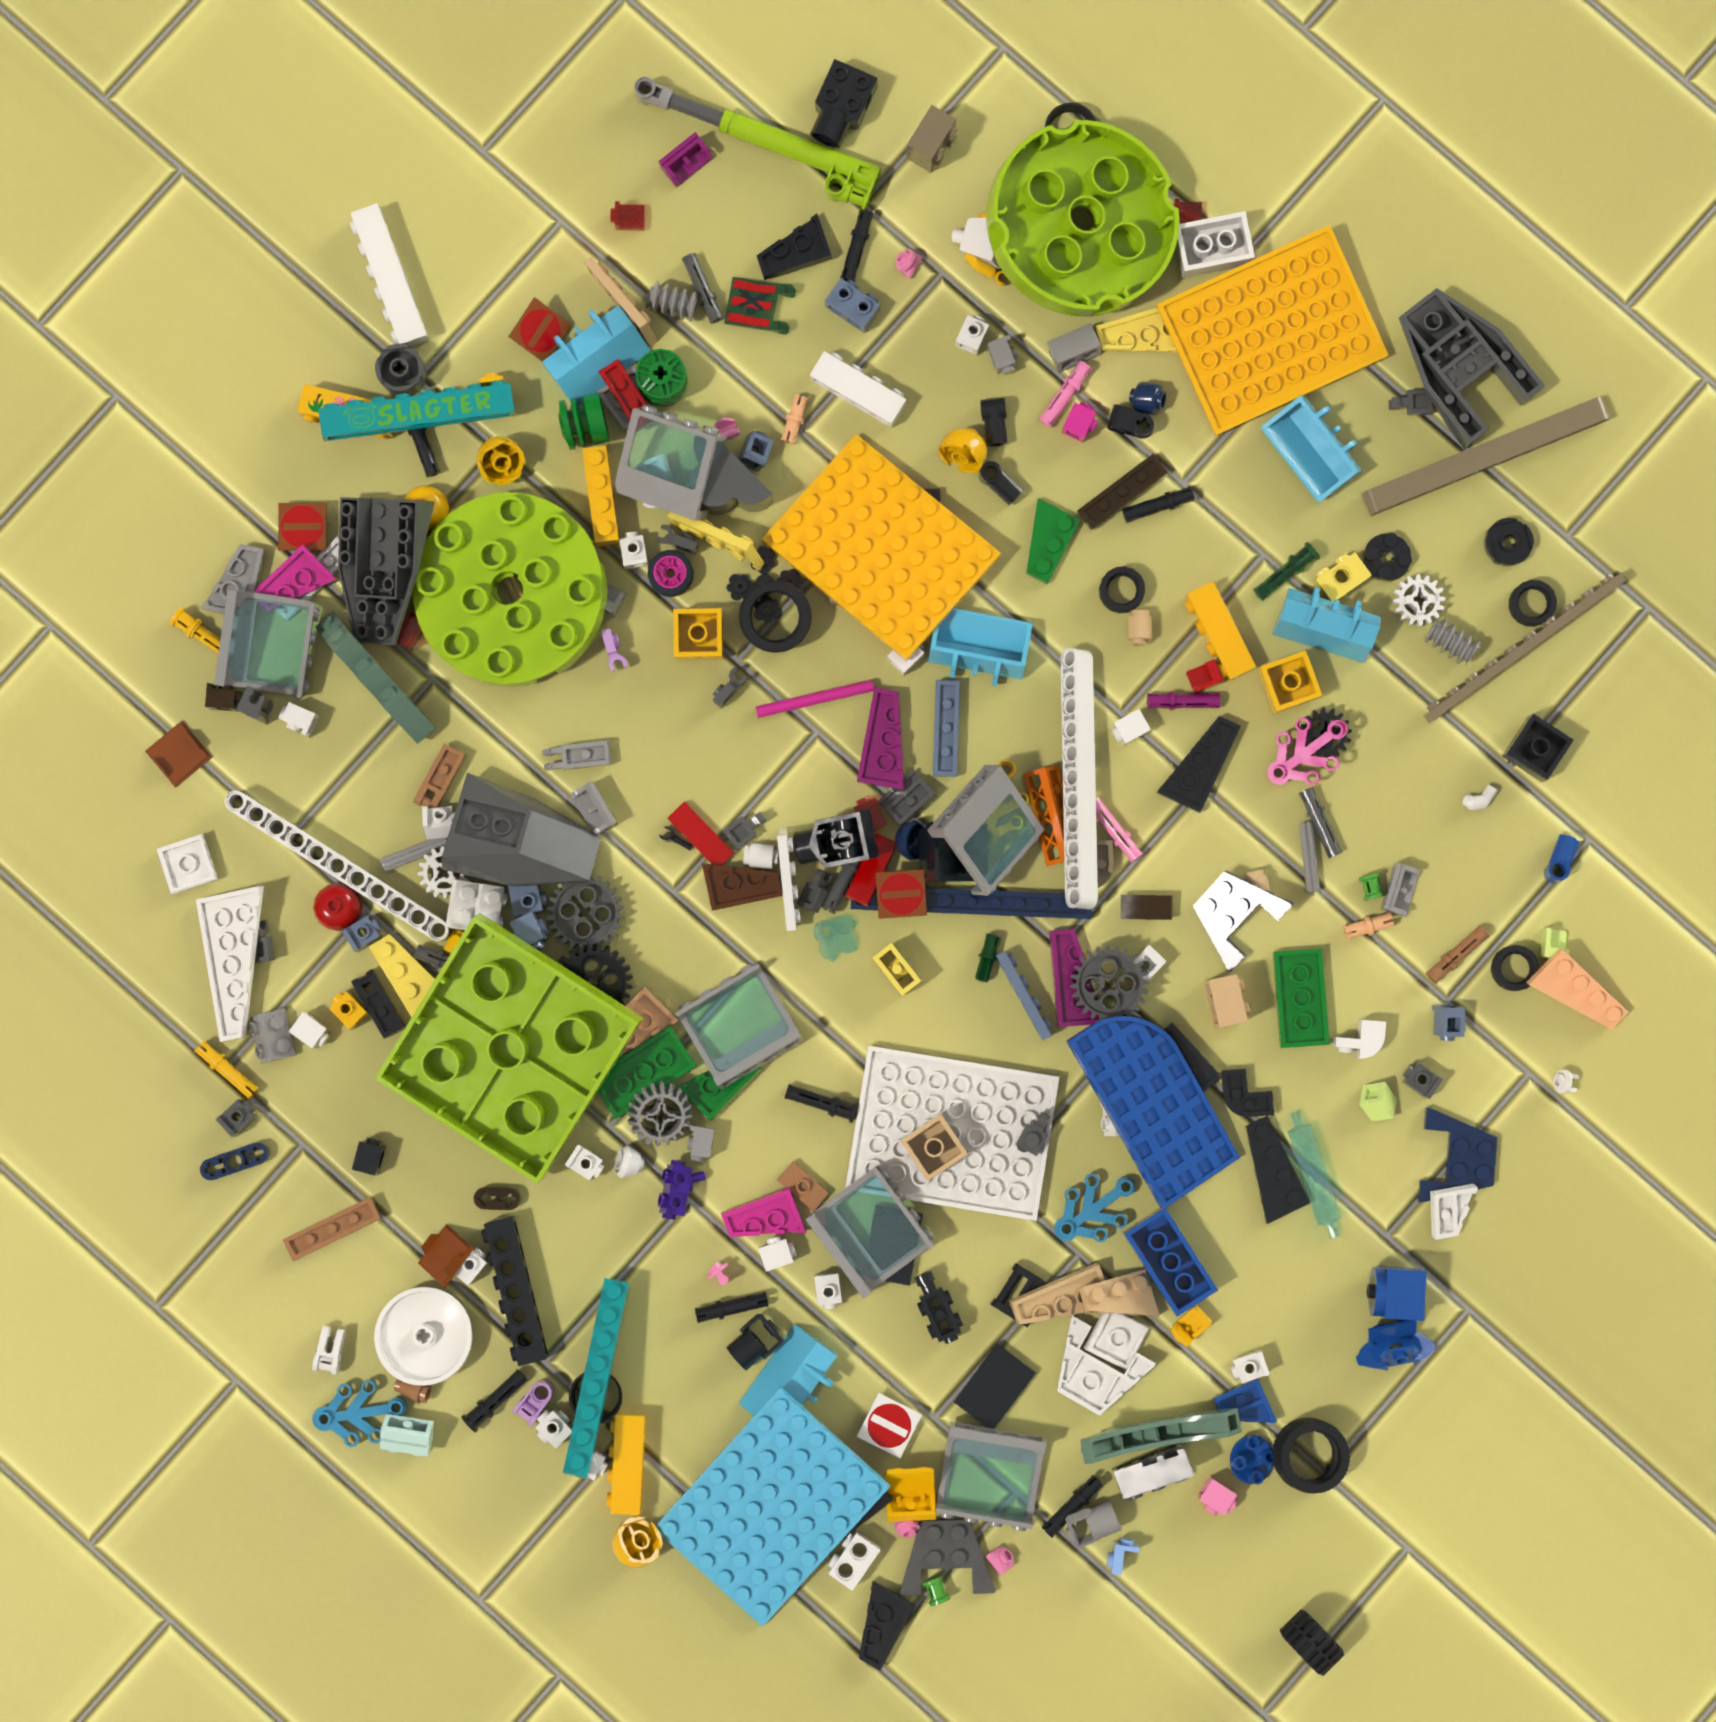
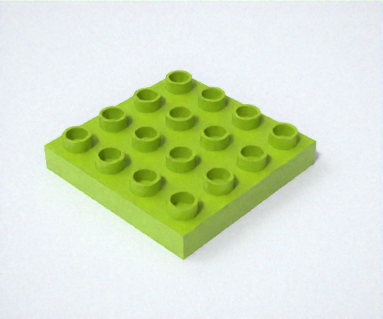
(508, 1048)

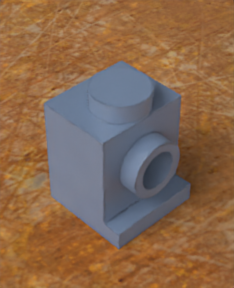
(762, 445)
(358, 942)
(1449, 1021)

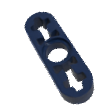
(220, 1172)

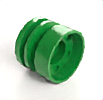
(674, 382)
(583, 421)

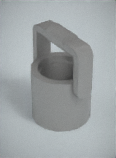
(1100, 1520)

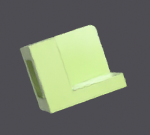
(1551, 941)
(1378, 1101)

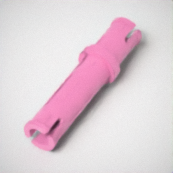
(1067, 390)
(1132, 852)

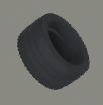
(801, 629)
(1338, 1465)

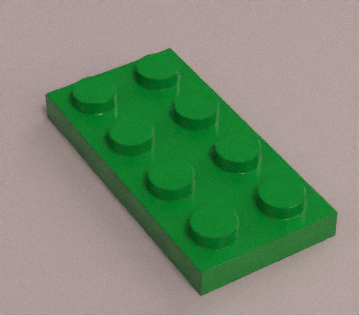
(1301, 998)
(653, 1061)

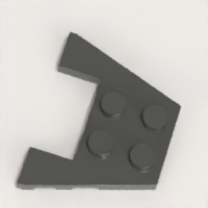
(946, 1546)

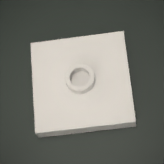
(187, 864)
(1116, 1338)

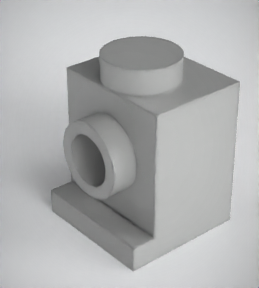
(1002, 355)
(701, 1143)

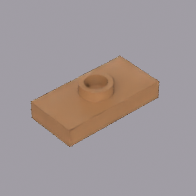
(803, 1186)

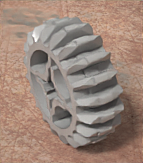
(650, 1112)

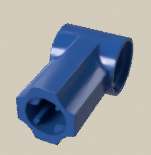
(1562, 857)

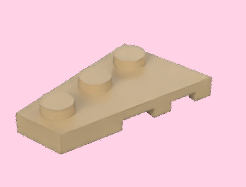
(1121, 1295)

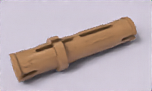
(1456, 955)

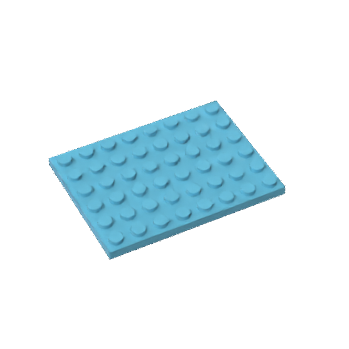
(772, 1506)

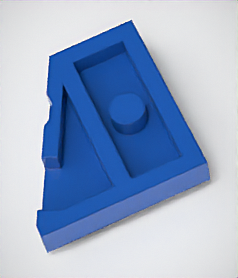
(1249, 1400)

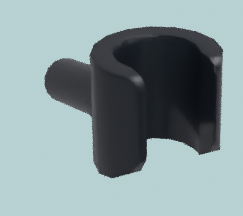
(673, 837)

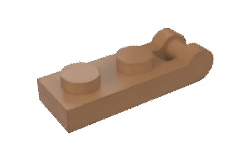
(440, 776)

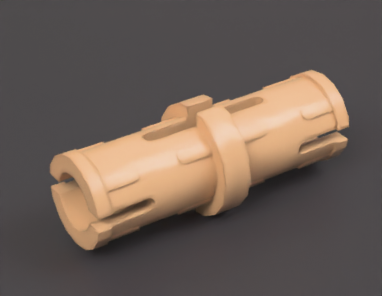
(794, 419)
(1368, 925)

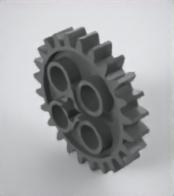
(602, 899)
(1093, 969)

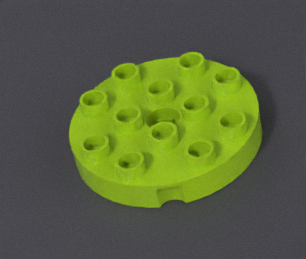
(1042, 247)
(460, 581)

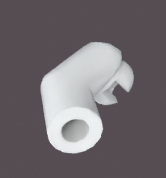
(1480, 801)

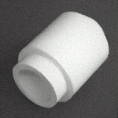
(760, 856)

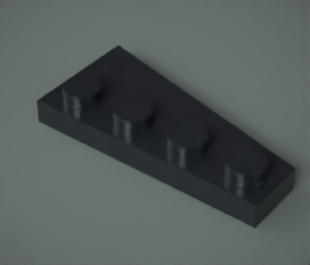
(1276, 1177)

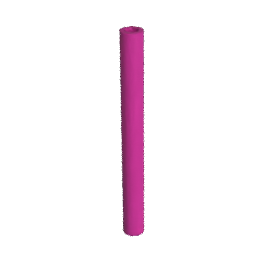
(814, 698)

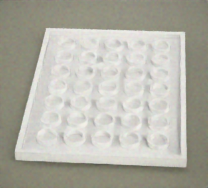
(981, 1106)

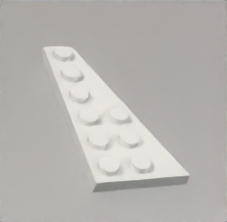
(230, 941)

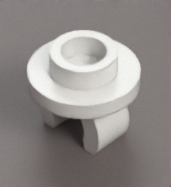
(1563, 1081)

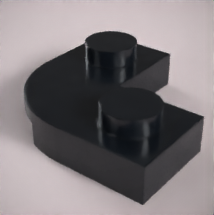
(1239, 1100)

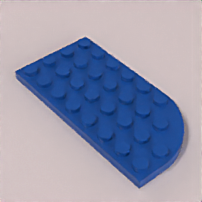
(1153, 1104)

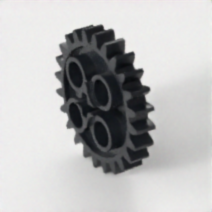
(603, 957)

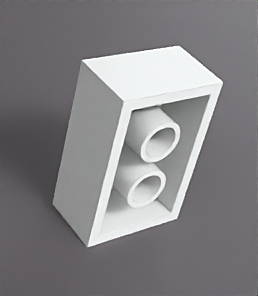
(1214, 244)

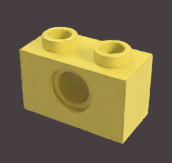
(1353, 569)
(896, 969)

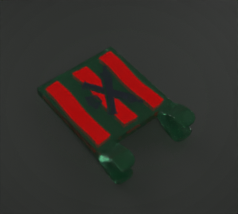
(754, 304)

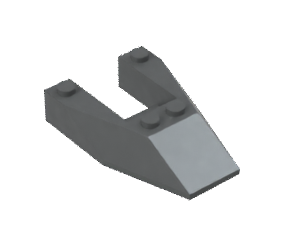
(1455, 349)

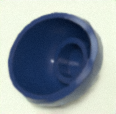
(908, 840)

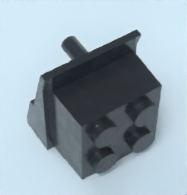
(939, 859)

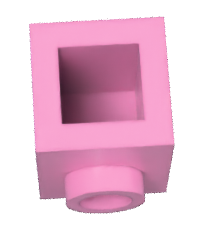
(1217, 1497)

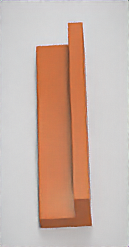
(1052, 792)

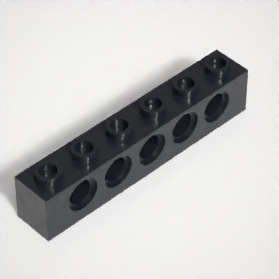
(537, 1349)

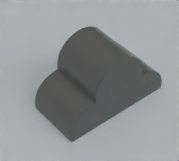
(732, 485)

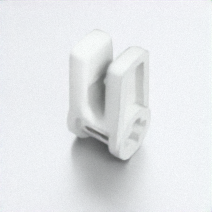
(323, 1355)

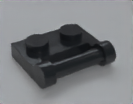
(1032, 1283)

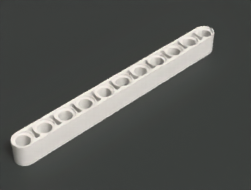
(1079, 779)
(329, 858)

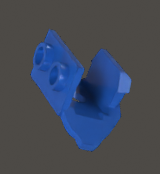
(1381, 1337)

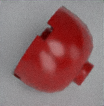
(337, 906)

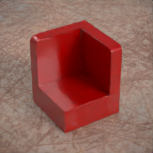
(1204, 677)

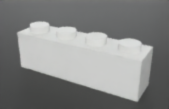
(858, 389)

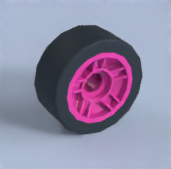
(669, 561)

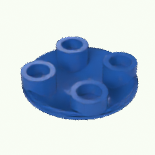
(1251, 1459)

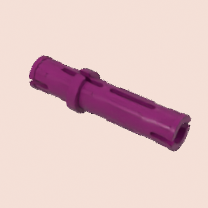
(1190, 700)

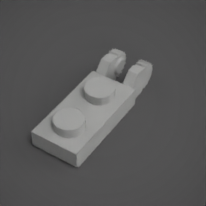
(580, 755)

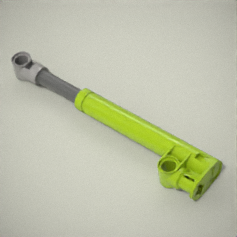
(852, 174)

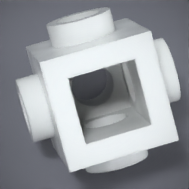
(551, 1435)

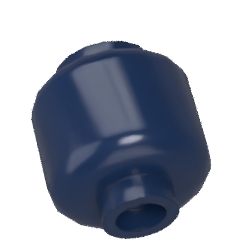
(1147, 398)

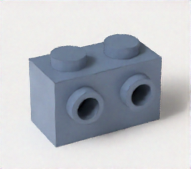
(852, 304)
(527, 899)
(531, 930)

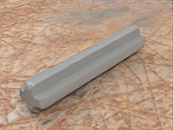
(411, 853)
(1309, 857)

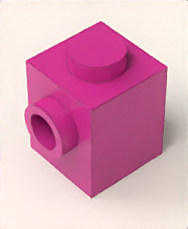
(1080, 421)

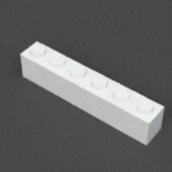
(389, 276)

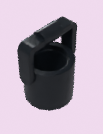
(749, 1348)

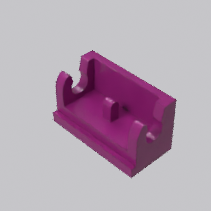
(685, 159)

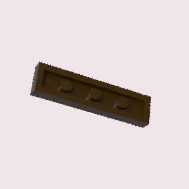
(1122, 492)

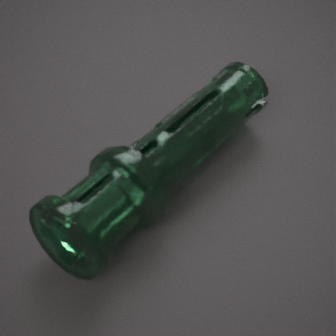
(1295, 564)

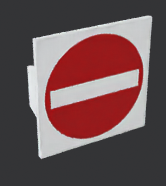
(889, 1425)

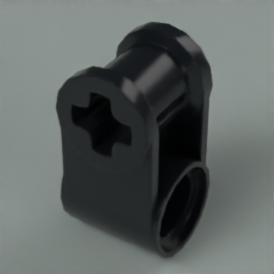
(1125, 421)

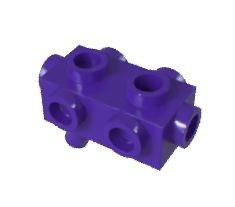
(677, 1183)

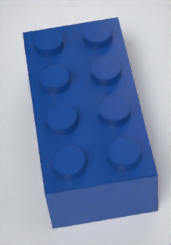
(1170, 1261)

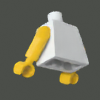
(977, 248)

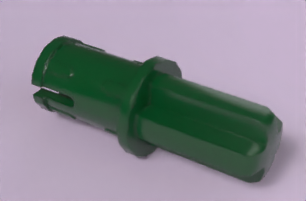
(987, 957)

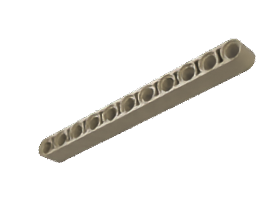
(1486, 456)

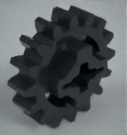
(1324, 721)

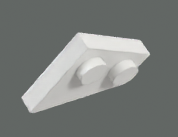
(1449, 1209)

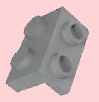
(272, 1036)

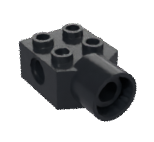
(842, 103)
(837, 840)

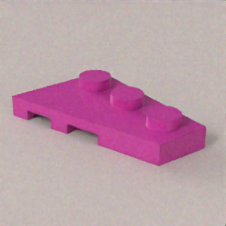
(296, 576)
(765, 1215)

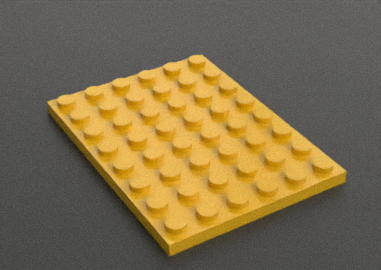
(1272, 330)
(881, 547)

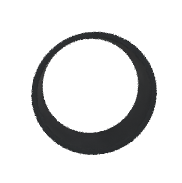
(1069, 107)
(573, 1404)

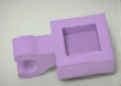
(612, 643)

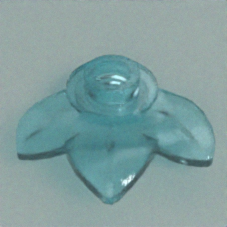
(838, 939)

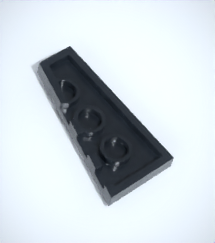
(1199, 769)

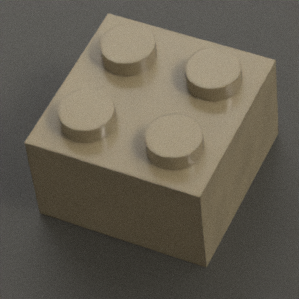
(931, 139)

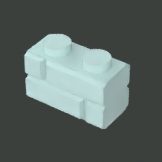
(406, 1435)

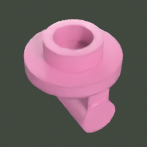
(907, 262)
(727, 427)
(717, 1270)
(907, 1528)
(1001, 1559)

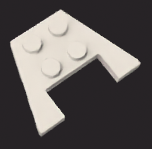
(1091, 1380)

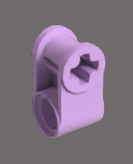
(532, 1404)

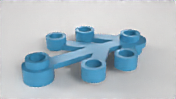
(1091, 1210)
(355, 1414)

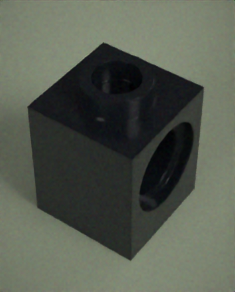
(369, 1156)

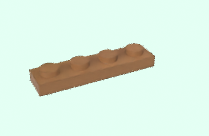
(332, 1228)

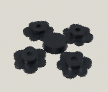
(747, 585)

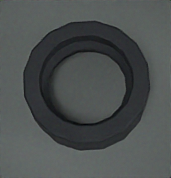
(1127, 572)
(1550, 597)
(1497, 962)

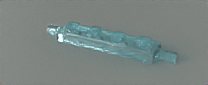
(1314, 1174)

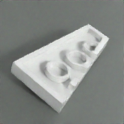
(788, 869)

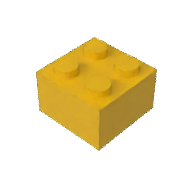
(698, 634)
(1289, 682)

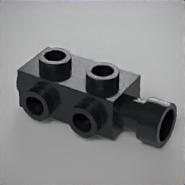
(939, 1313)

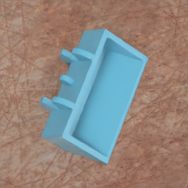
(606, 340)
(1312, 448)
(1327, 625)
(981, 644)
(794, 1367)

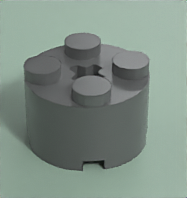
(389, 365)

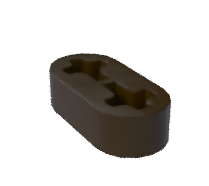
(497, 1192)

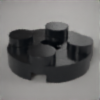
(1390, 544)
(1520, 549)

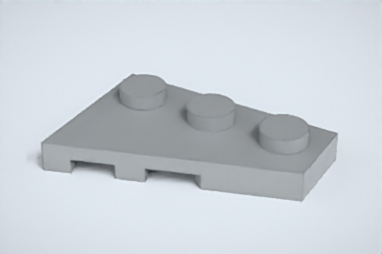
(240, 574)

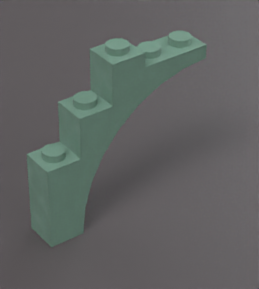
(374, 677)
(1160, 1432)

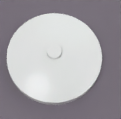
(423, 1336)

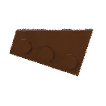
(738, 885)

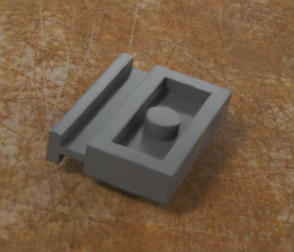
(907, 804)

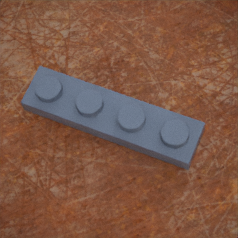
(946, 728)
(1029, 1003)

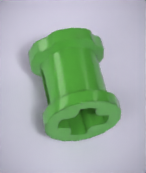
(1372, 886)
(936, 1590)

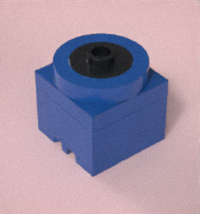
(1397, 1293)

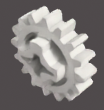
(1418, 590)
(436, 881)

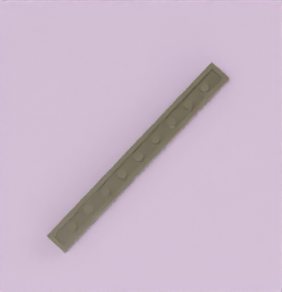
(1531, 640)

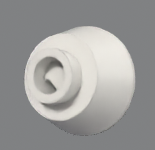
(628, 1162)

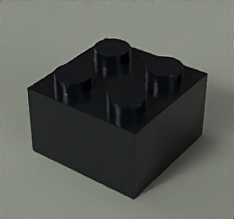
(1537, 747)

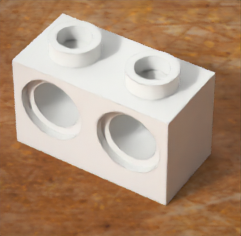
(859, 1563)

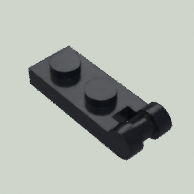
(378, 1004)

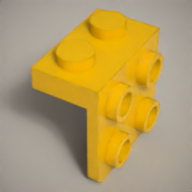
(912, 1494)

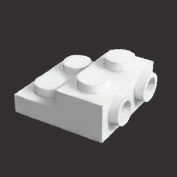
(471, 899)

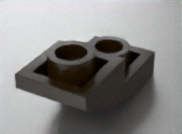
(1147, 907)

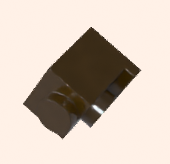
(222, 698)

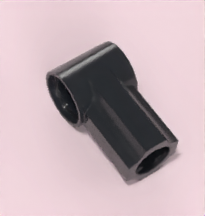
(994, 415)
(1001, 484)

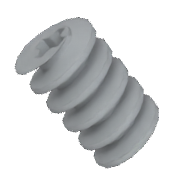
(672, 301)
(1452, 641)

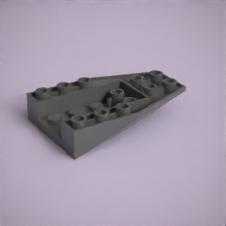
(380, 562)
(515, 839)

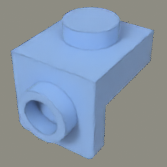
(1116, 1557)

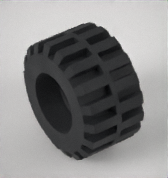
(1312, 1642)

